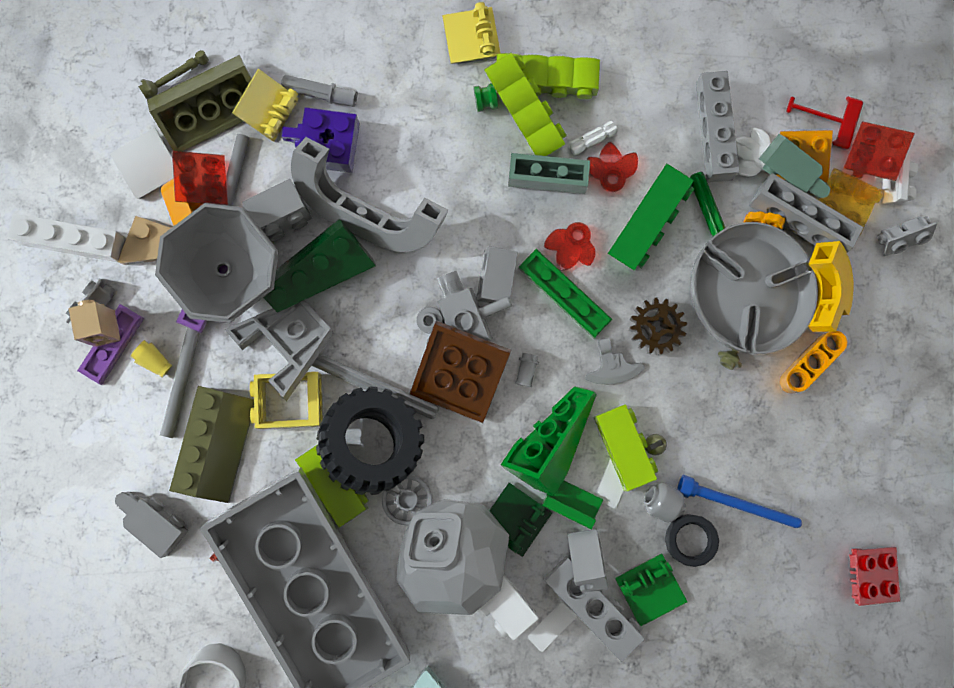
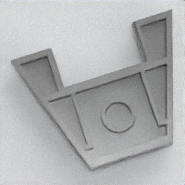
(294, 332)

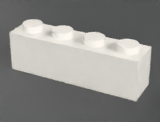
(66, 237)

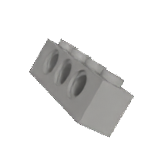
(717, 126)
(805, 214)
(619, 643)

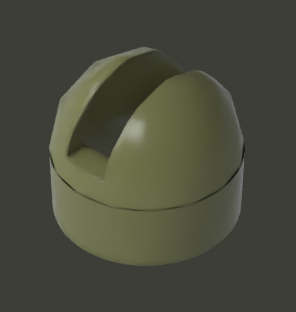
(653, 439)

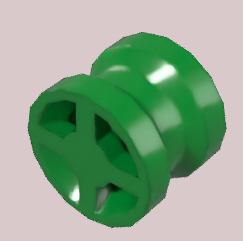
(485, 97)

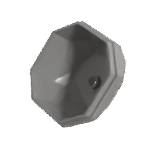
(198, 247)
(464, 565)

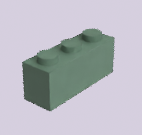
(549, 173)

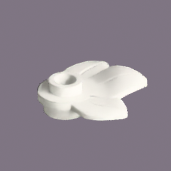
(750, 150)

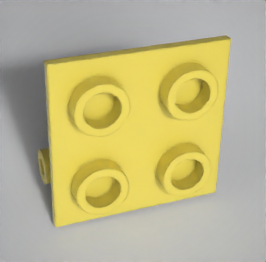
(471, 34)
(266, 105)

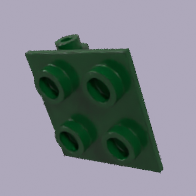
(519, 517)

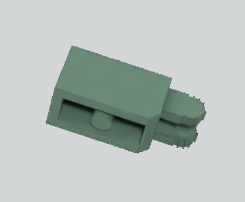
(794, 166)

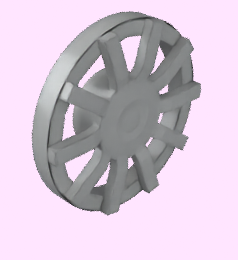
(406, 500)

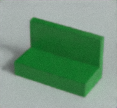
(574, 504)

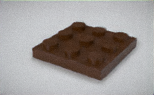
(459, 371)

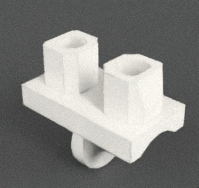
(899, 190)

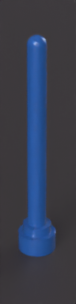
(689, 487)

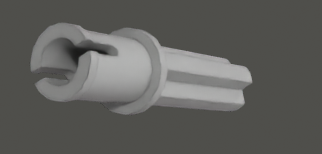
(320, 90)

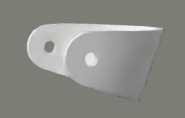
(219, 655)

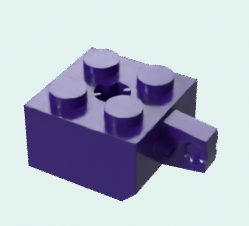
(326, 124)

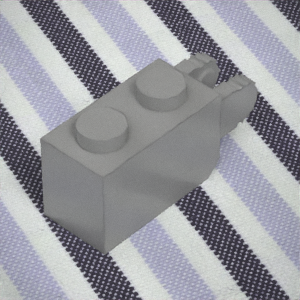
(150, 523)

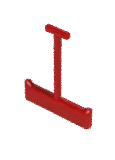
(848, 123)

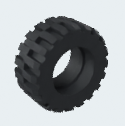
(389, 412)

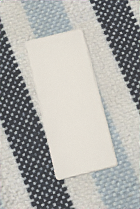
(610, 487)

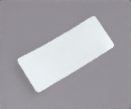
(552, 626)

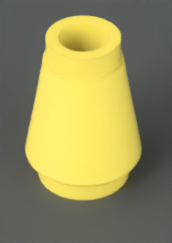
(151, 359)

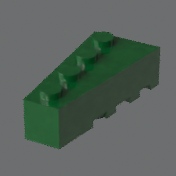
(319, 266)

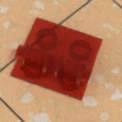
(878, 151)
(199, 178)

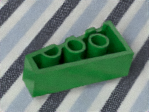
(650, 217)

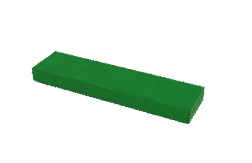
(565, 293)

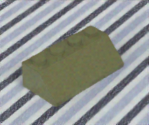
(201, 104)
(212, 445)

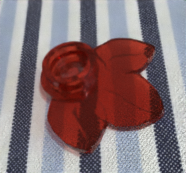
(613, 164)
(569, 249)

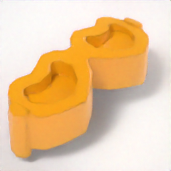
(767, 218)

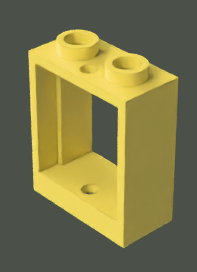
(315, 405)

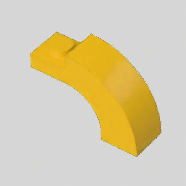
(834, 283)

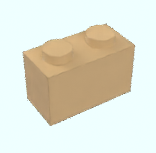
(94, 323)

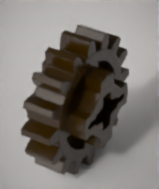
(672, 330)

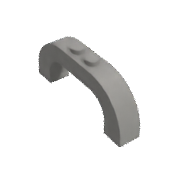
(361, 218)

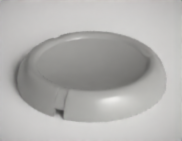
(754, 288)

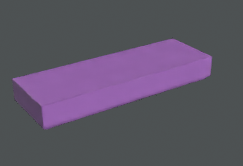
(103, 358)

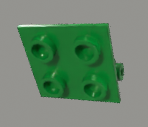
(651, 589)

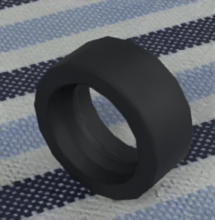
(712, 544)

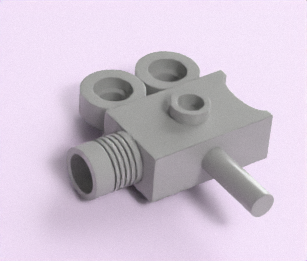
(460, 309)

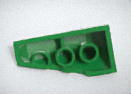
(549, 450)

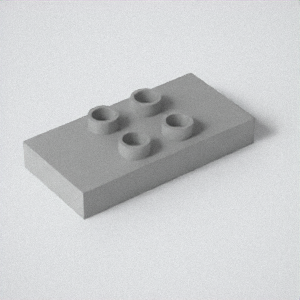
(305, 588)

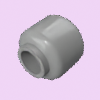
(664, 502)

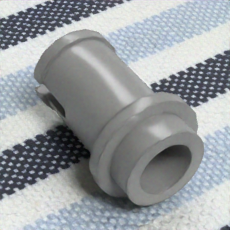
(527, 369)

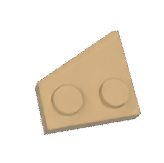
(142, 241)

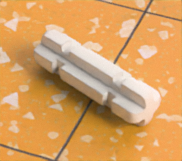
(593, 138)

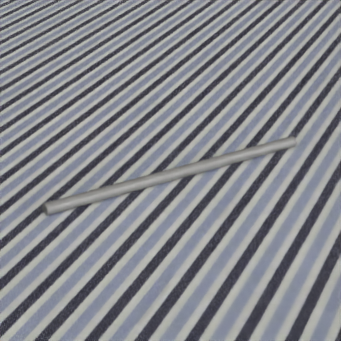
(191, 336)

